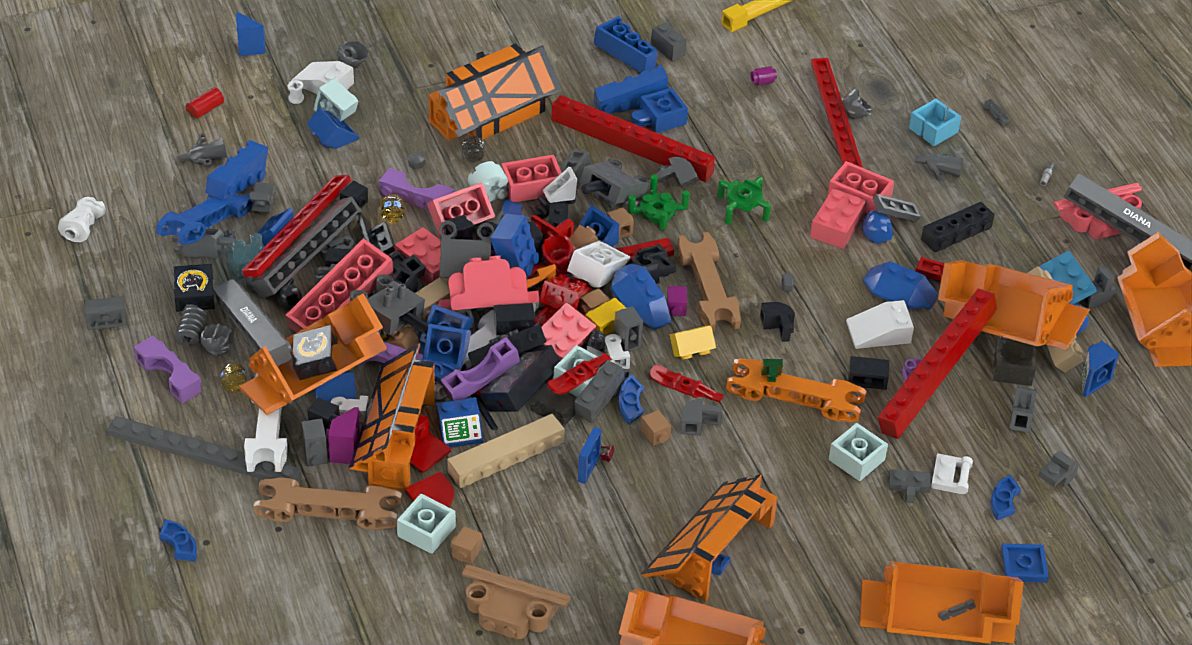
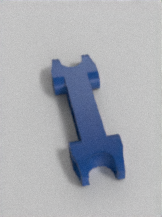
(192, 223)

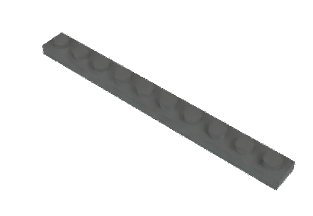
(195, 449)

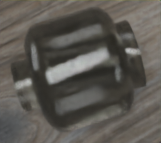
(473, 149)

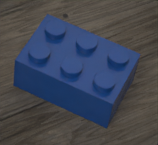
(514, 243)

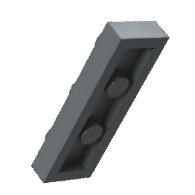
(896, 207)

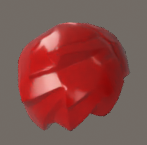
(557, 250)

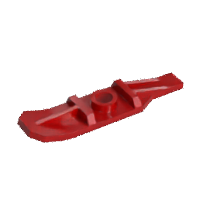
(572, 379)
(675, 381)

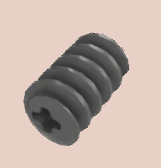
(190, 325)

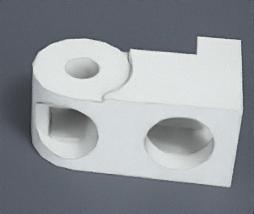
(614, 350)
(347, 404)

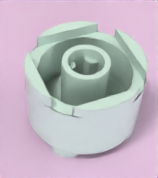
(493, 179)

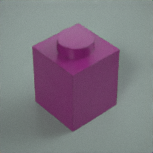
(677, 300)

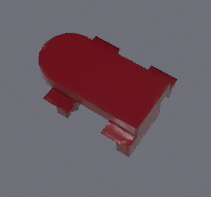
(608, 455)

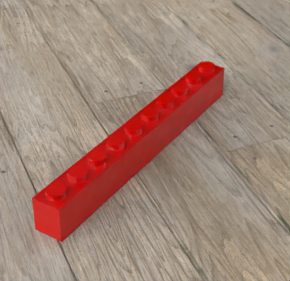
(629, 136)
(937, 363)

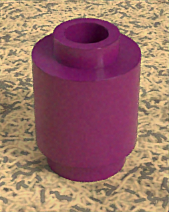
(763, 75)

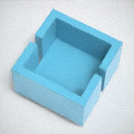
(930, 122)

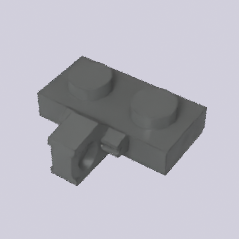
(909, 482)

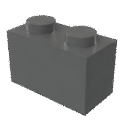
(668, 41)
(630, 328)
(314, 442)

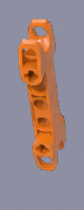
(830, 398)

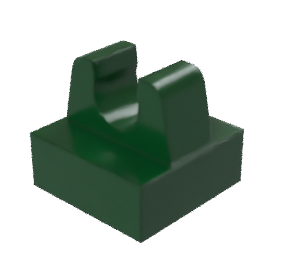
(771, 368)

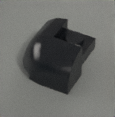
(655, 261)

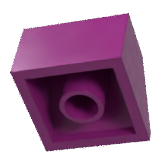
(343, 436)

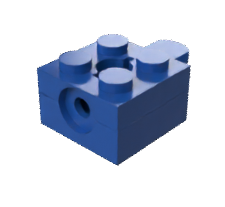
(661, 111)

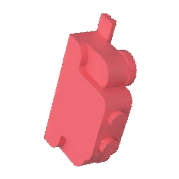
(1084, 221)
(488, 285)

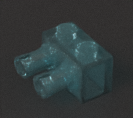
(243, 254)

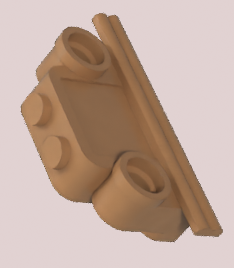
(510, 604)

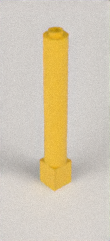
(737, 16)

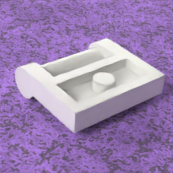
(945, 470)

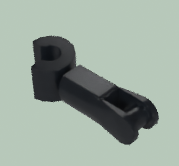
(543, 208)

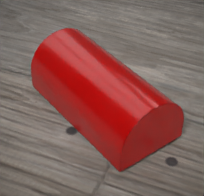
(205, 102)

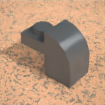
(679, 167)
(263, 197)
(1104, 286)
(1023, 409)
(696, 414)
(1059, 470)

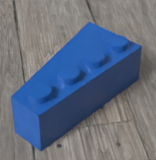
(625, 45)
(627, 94)
(238, 172)

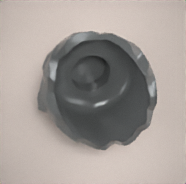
(352, 53)
(855, 105)
(217, 339)

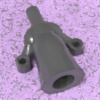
(204, 153)
(941, 163)

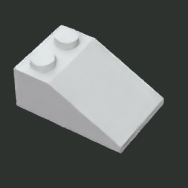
(320, 73)
(596, 263)
(881, 326)

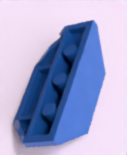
(900, 283)
(636, 288)

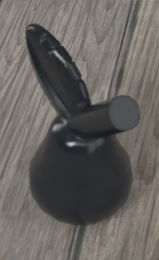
(288, 295)

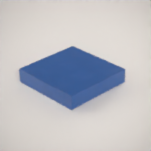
(589, 455)
(1025, 562)

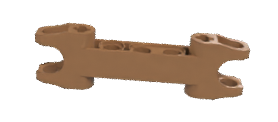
(715, 302)
(292, 500)

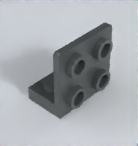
(105, 313)

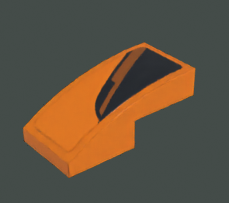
(543, 274)

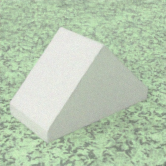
(562, 188)

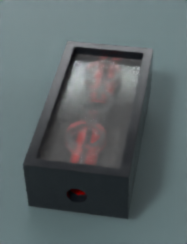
(520, 382)

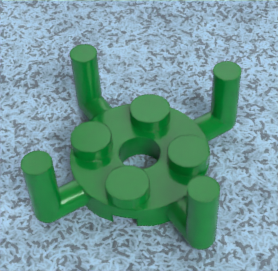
(736, 198)
(651, 201)

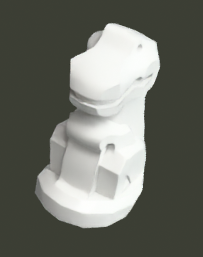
(76, 223)

